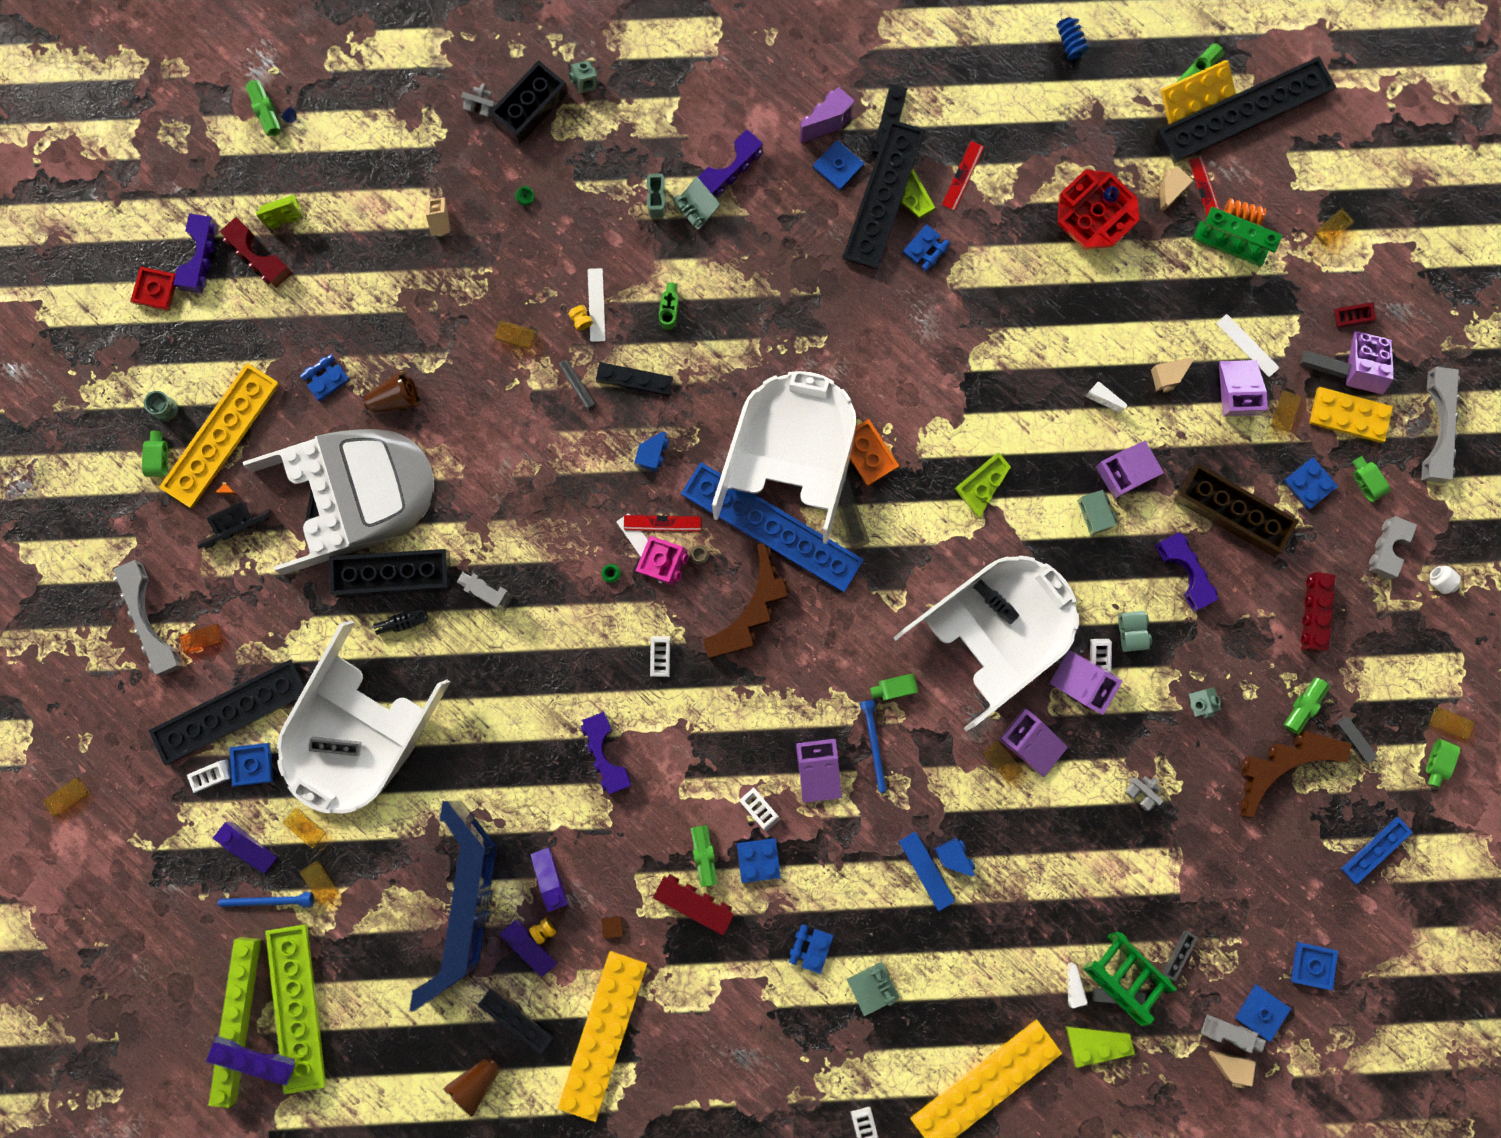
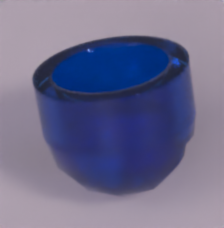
(289, 115)
(1107, 194)

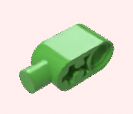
(670, 293)
(155, 456)
(1370, 480)
(895, 687)
(1442, 762)

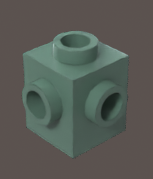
(583, 76)
(1205, 702)

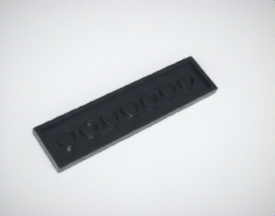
(884, 194)
(227, 712)

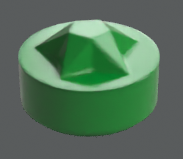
(524, 196)

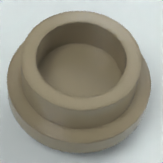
(699, 554)

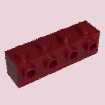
(1318, 612)
(694, 905)

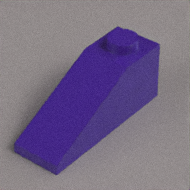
(244, 846)
(549, 880)
(526, 947)

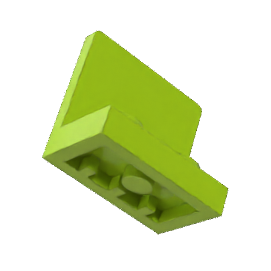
(279, 212)

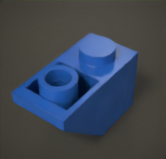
(650, 452)
(953, 857)

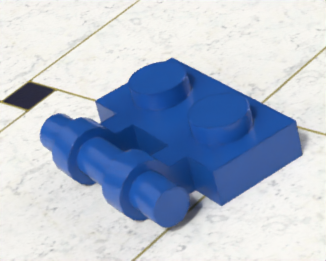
(922, 243)
(327, 382)
(817, 949)

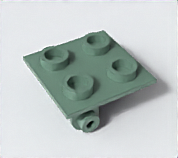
(696, 203)
(873, 988)

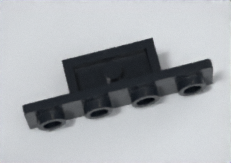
(230, 521)

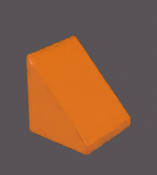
(225, 490)

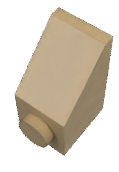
(1172, 186)
(437, 217)
(1170, 374)
(1235, 1068)

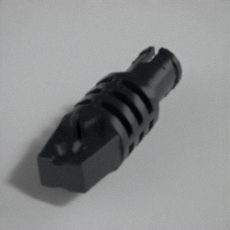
(996, 602)
(402, 621)

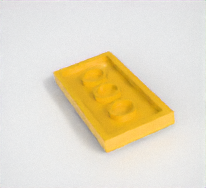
(1198, 91)
(1350, 415)

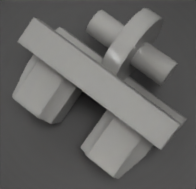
(471, 100)
(1150, 798)

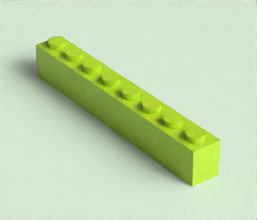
(236, 1016)

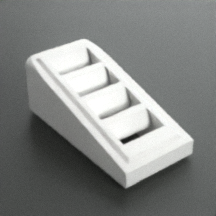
(1104, 396)
(660, 639)
(1107, 651)
(222, 771)
(772, 821)
(1076, 993)
(860, 1113)

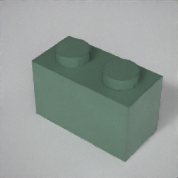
(1097, 512)

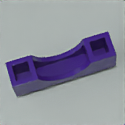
(747, 149)
(192, 275)
(1199, 591)
(597, 729)
(235, 1057)

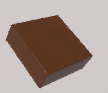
(612, 927)

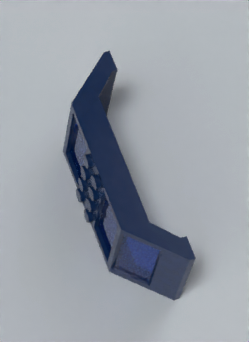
(468, 904)

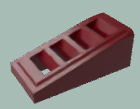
(1369, 307)

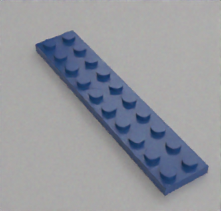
(775, 529)

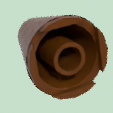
(393, 394)
(473, 1085)

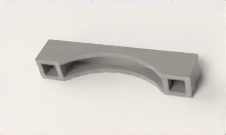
(1443, 388)
(133, 584)

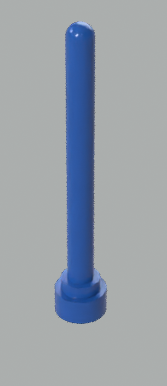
(868, 709)
(305, 900)

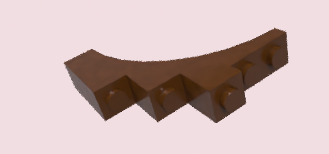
(768, 590)
(1282, 758)

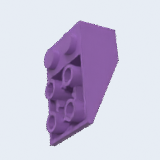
(828, 116)
(1370, 363)
(1242, 388)
(1129, 469)
(1086, 682)
(1033, 742)
(818, 770)

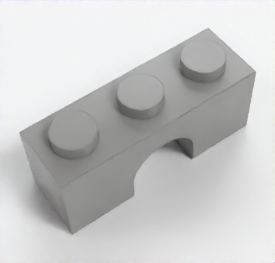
(1384, 560)

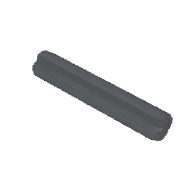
(577, 384)

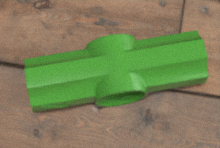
(1206, 60)
(263, 108)
(1306, 705)
(704, 856)

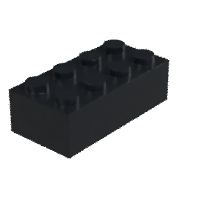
(528, 102)

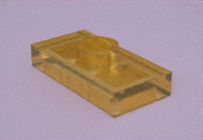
(1333, 227)
(515, 335)
(1286, 411)
(1451, 723)
(1002, 761)
(65, 797)
(304, 827)
(319, 883)

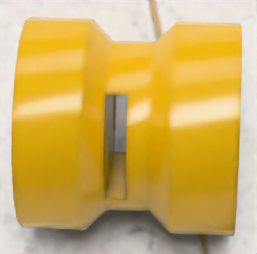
(580, 317)
(542, 931)

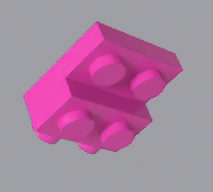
(662, 560)

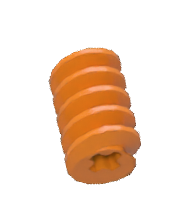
(1243, 211)

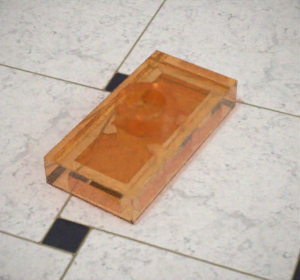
(201, 638)

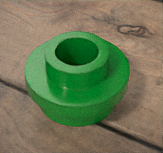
(604, 573)

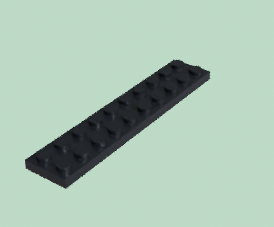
(1246, 109)

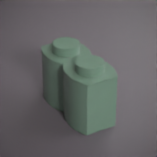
(656, 195)
(1134, 631)

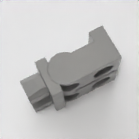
(478, 587)
(1238, 1036)

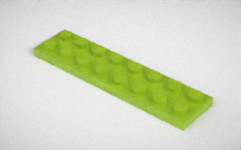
(296, 1006)

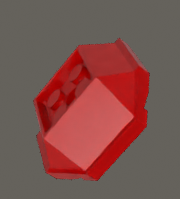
(1084, 196)

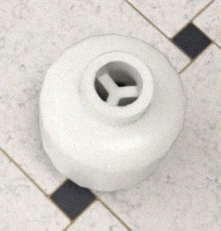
(1445, 579)

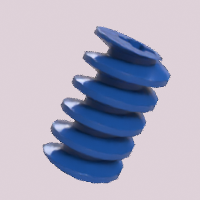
(1072, 38)

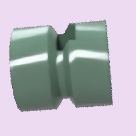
(161, 405)

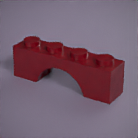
(270, 267)

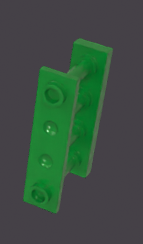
(1236, 237)
(1112, 986)

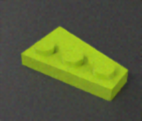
(916, 197)
(981, 484)
(1097, 1046)

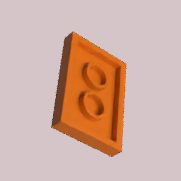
(870, 454)

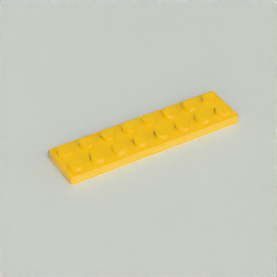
(219, 435)
(602, 1036)
(987, 1084)

